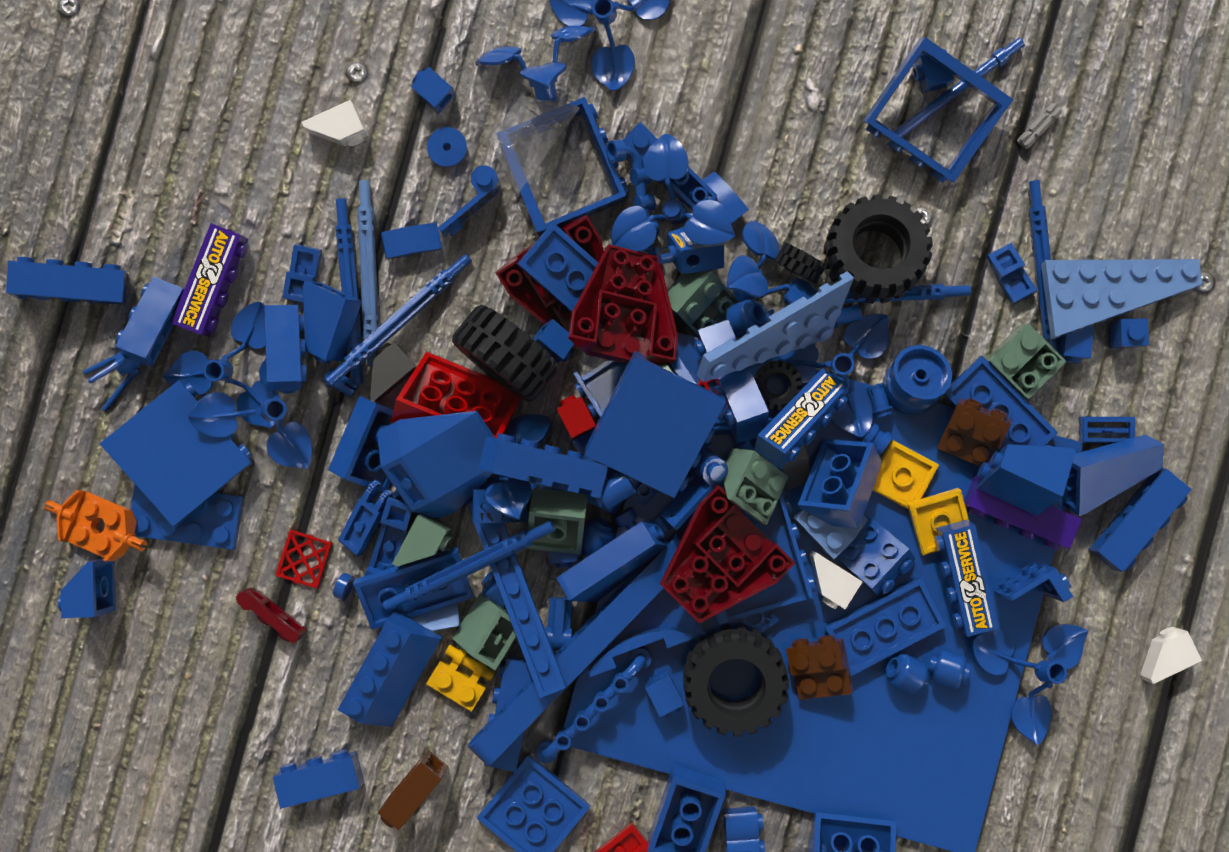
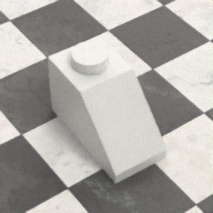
(338, 124)
(833, 582)
(1169, 655)

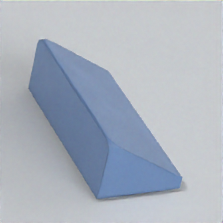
(440, 618)

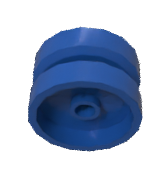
(917, 379)

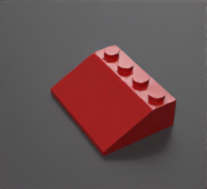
(449, 388)

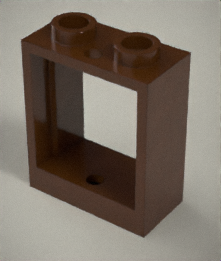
(412, 790)

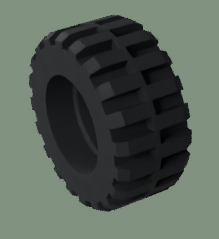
(896, 222)
(505, 353)
(740, 714)

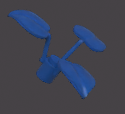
(610, 64)
(542, 76)
(706, 225)
(744, 273)
(867, 338)
(201, 372)
(288, 447)
(511, 494)
(1064, 649)

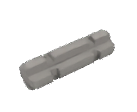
(1039, 126)

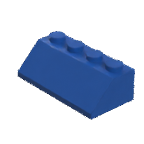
(389, 671)

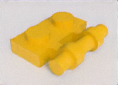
(456, 684)

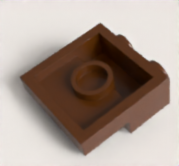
(974, 432)
(820, 667)

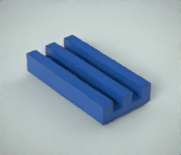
(1084, 429)

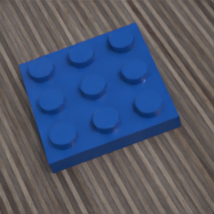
(533, 809)

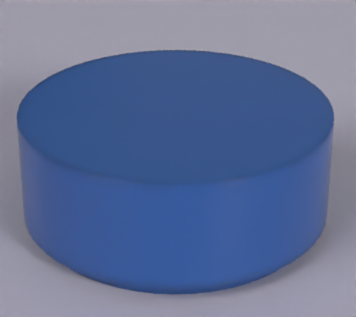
(343, 586)

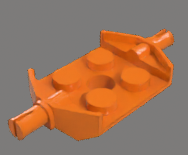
(79, 521)

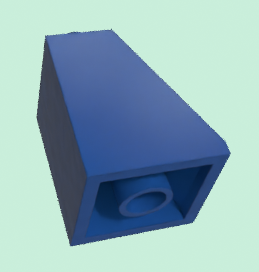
(1027, 475)

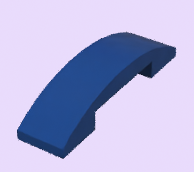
(392, 533)
(671, 635)

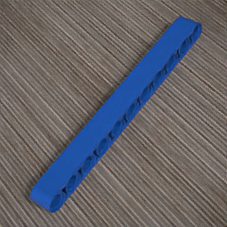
(575, 655)

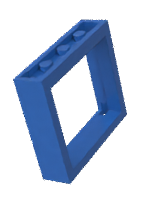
(999, 99)
(618, 184)

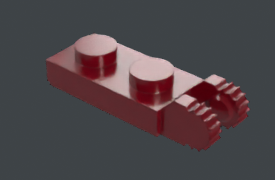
(271, 615)

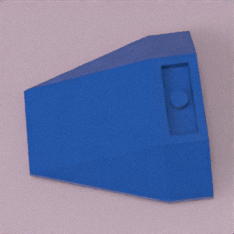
(435, 460)

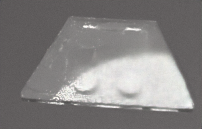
(528, 136)

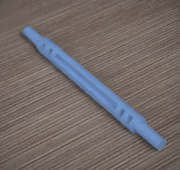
(367, 264)

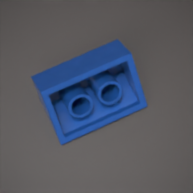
(358, 450)
(841, 482)
(851, 834)

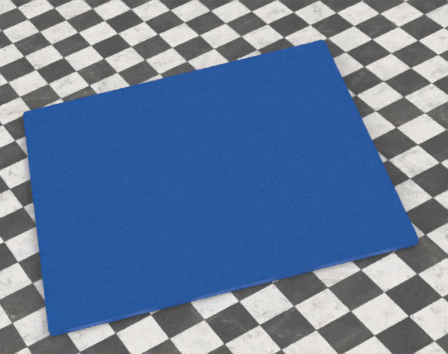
(858, 754)

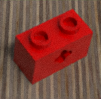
(575, 416)

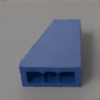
(328, 320)

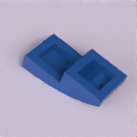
(726, 197)
(411, 240)
(303, 267)
(1011, 274)

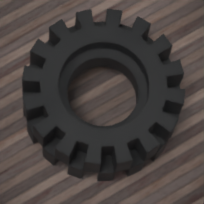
(800, 263)
(782, 368)

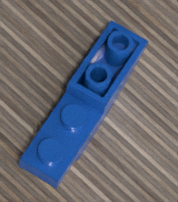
(690, 188)

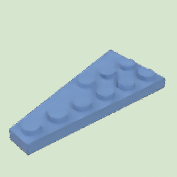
(1099, 290)
(787, 330)

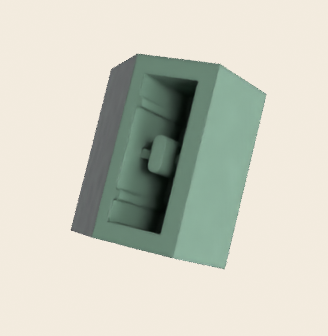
(699, 300)
(1026, 360)
(753, 483)
(486, 632)

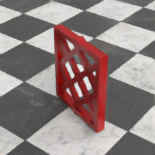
(297, 579)

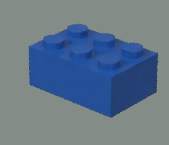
(686, 812)

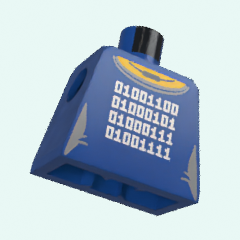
(689, 256)

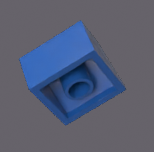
(89, 591)

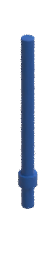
(997, 59)

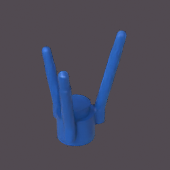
(122, 365)

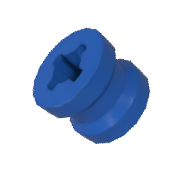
(878, 437)

